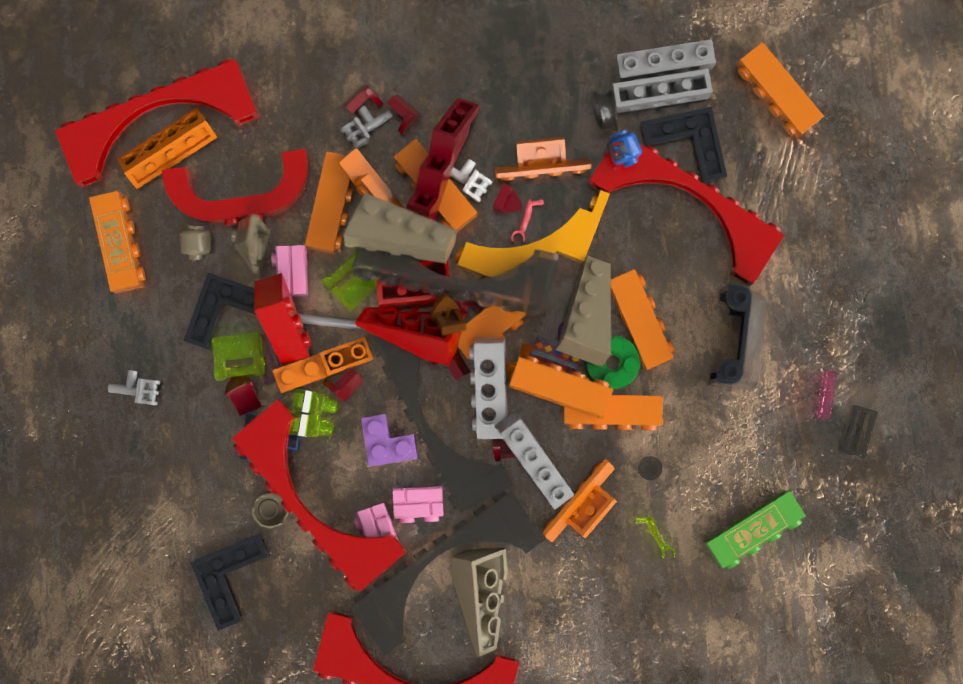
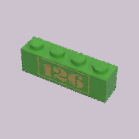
(755, 529)

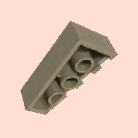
(398, 231)
(588, 317)

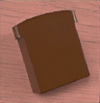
(447, 315)

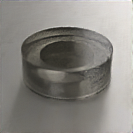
(649, 468)

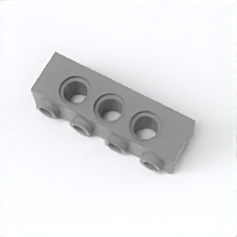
(665, 61)
(662, 90)
(494, 350)
(534, 460)

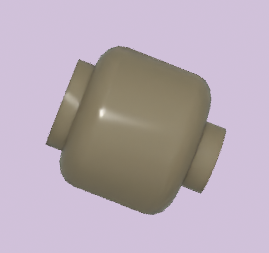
(195, 241)

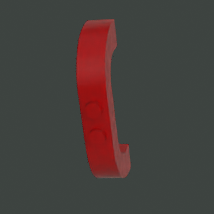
(231, 211)

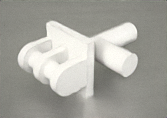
(471, 183)

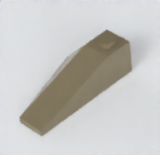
(251, 242)
(478, 585)

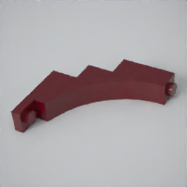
(444, 149)

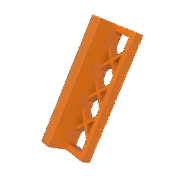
(168, 149)

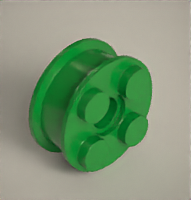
(627, 367)

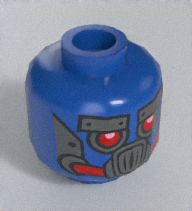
(624, 148)

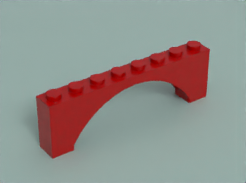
(90, 139)
(749, 238)
(266, 446)
(346, 658)

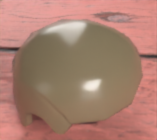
(268, 510)

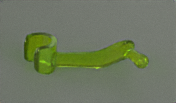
(657, 536)

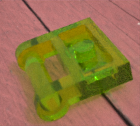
(354, 290)
(234, 348)

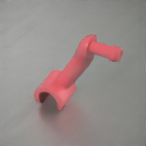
(525, 219)

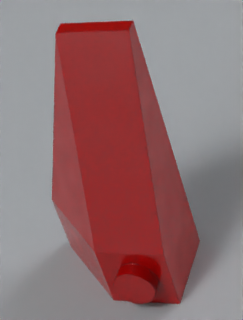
(410, 331)

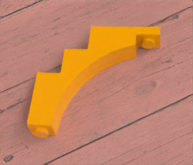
(569, 241)

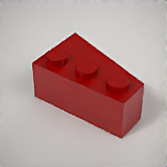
(404, 299)
(280, 319)

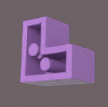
(381, 447)

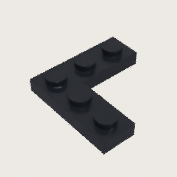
(695, 124)
(212, 298)
(210, 576)

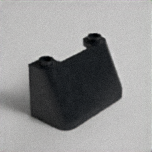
(745, 369)

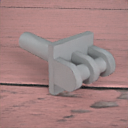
(362, 130)
(144, 392)

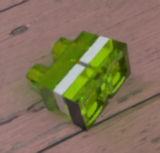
(316, 404)

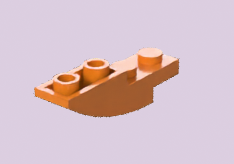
(322, 365)

